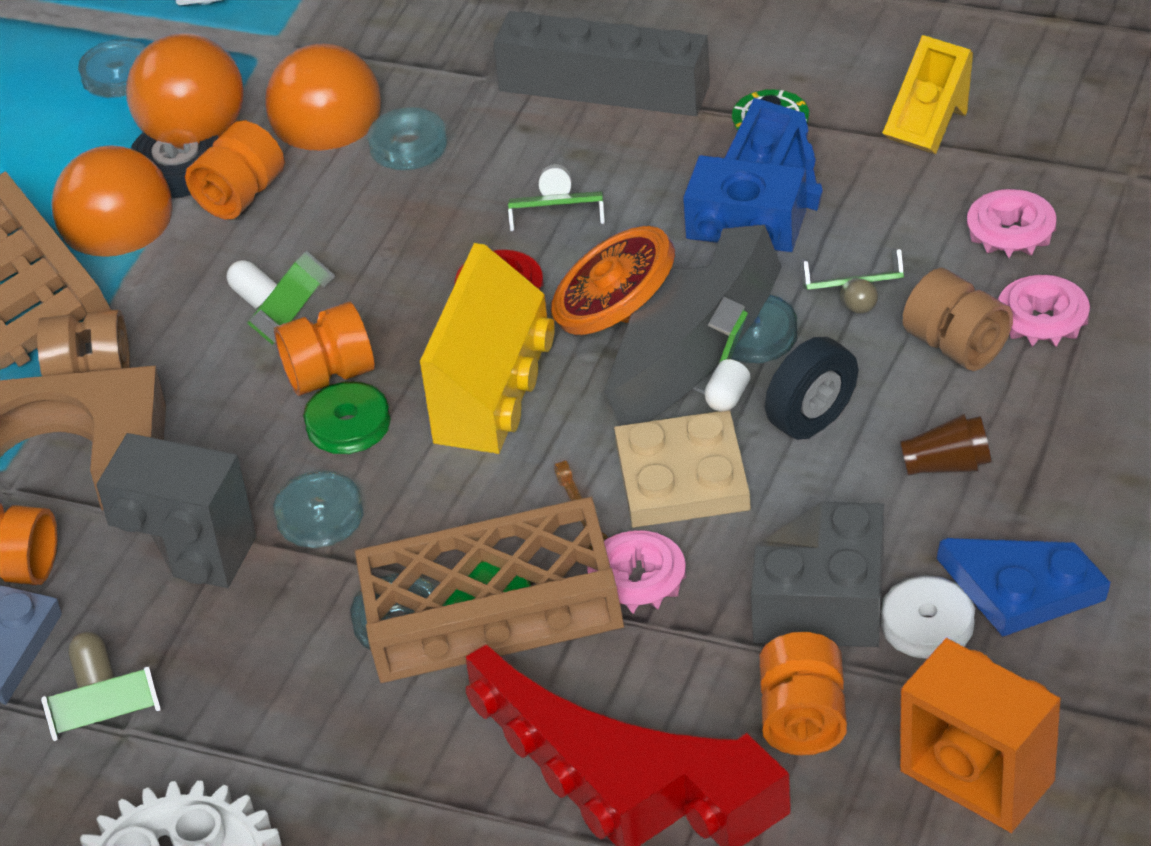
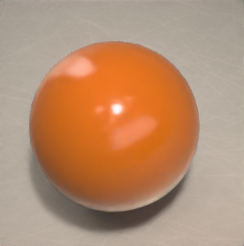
(184, 89)
(322, 97)
(111, 201)

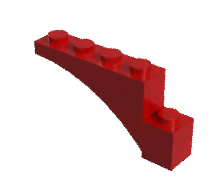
(627, 775)

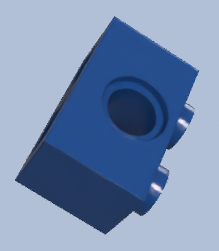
(745, 194)

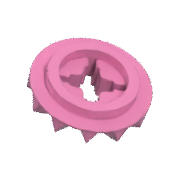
(1006, 208)
(1042, 294)
(662, 564)

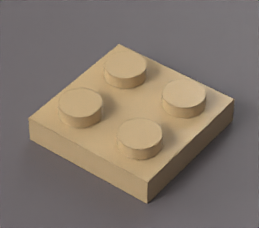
(682, 468)

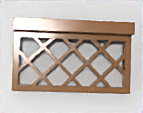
(505, 621)

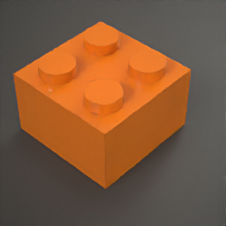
(979, 734)

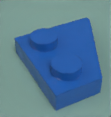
(777, 137)
(1023, 580)

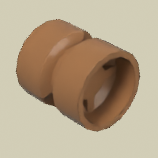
(958, 319)
(63, 342)

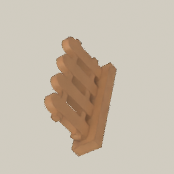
(37, 281)

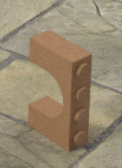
(88, 404)

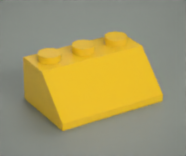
(484, 354)

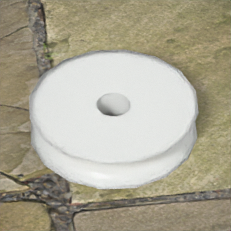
(926, 596)

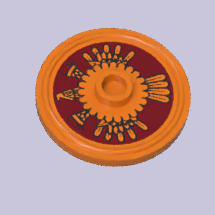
(613, 280)

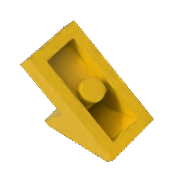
(930, 94)

